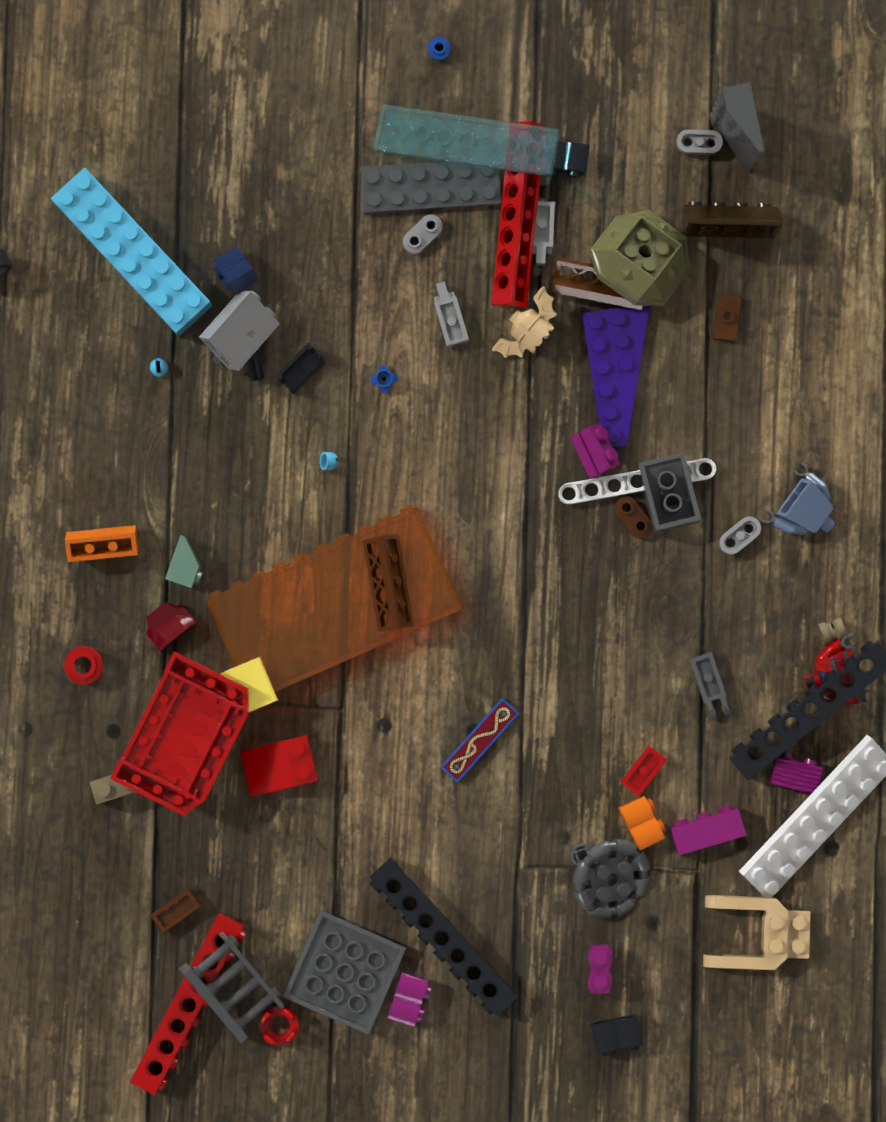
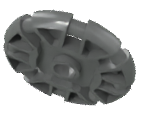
(621, 884)

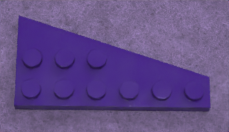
(615, 354)

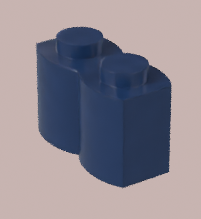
(234, 271)

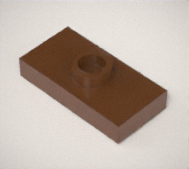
(726, 317)
(176, 910)

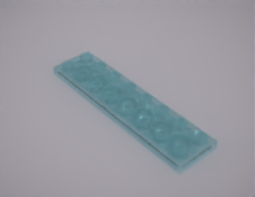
(467, 140)

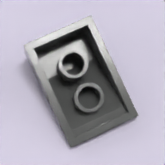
(669, 493)

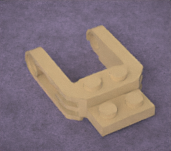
(783, 933)

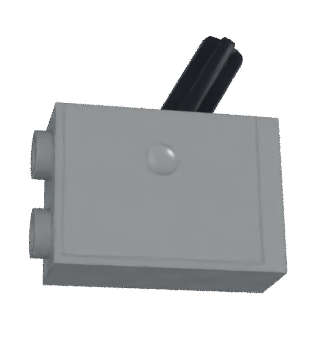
(240, 332)

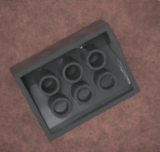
(738, 124)

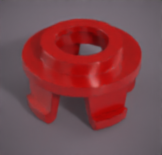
(96, 667)
(279, 1038)

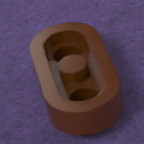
(631, 518)

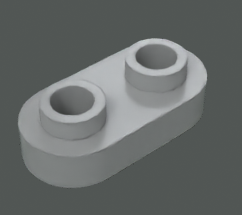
(698, 139)
(423, 234)
(739, 535)

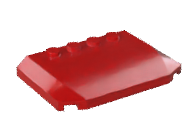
(184, 735)

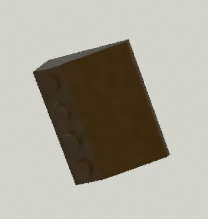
(731, 221)

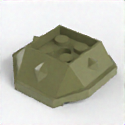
(628, 273)

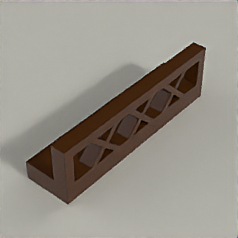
(584, 288)
(392, 582)

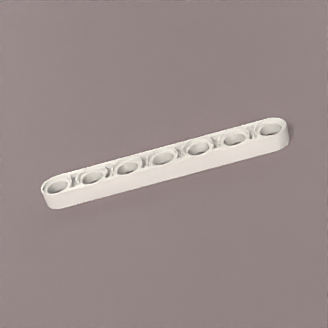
(625, 481)

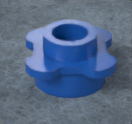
(390, 379)

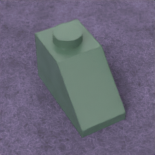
(184, 565)

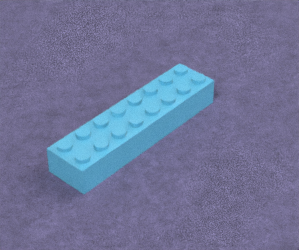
(131, 252)

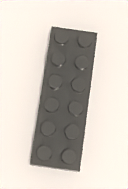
(428, 187)

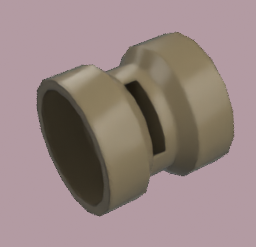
(831, 631)

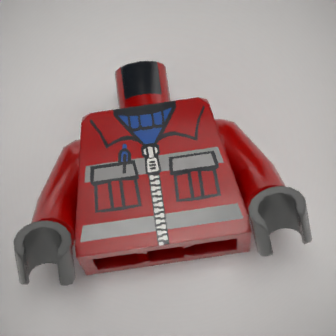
(830, 659)

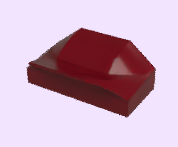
(168, 624)

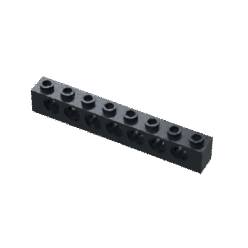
(752, 765)
(504, 994)

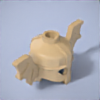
(528, 327)

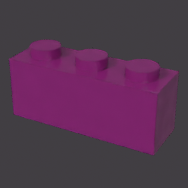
(707, 830)

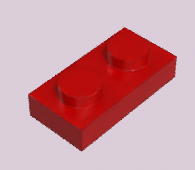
(643, 770)

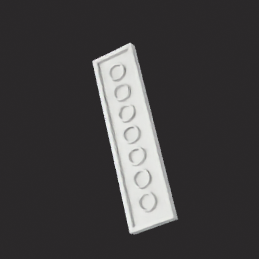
(816, 818)

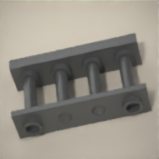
(224, 1007)

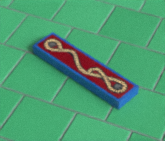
(479, 740)

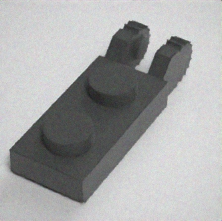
(709, 683)

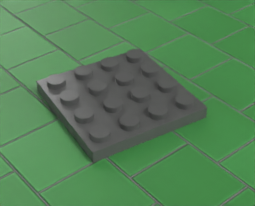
(344, 972)

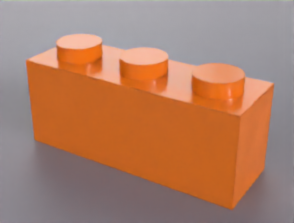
(101, 543)

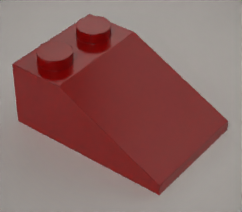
(279, 765)

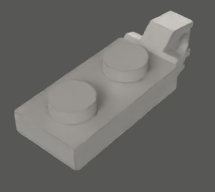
(544, 231)
(450, 316)

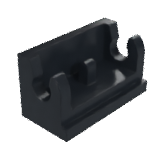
(300, 368)

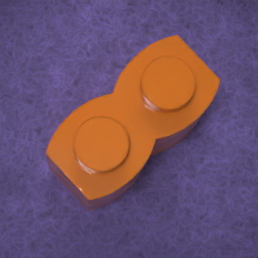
(642, 823)

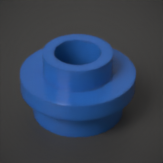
(442, 54)

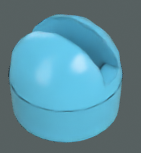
(163, 365)
(328, 461)

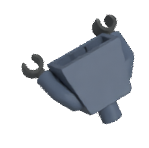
(805, 507)

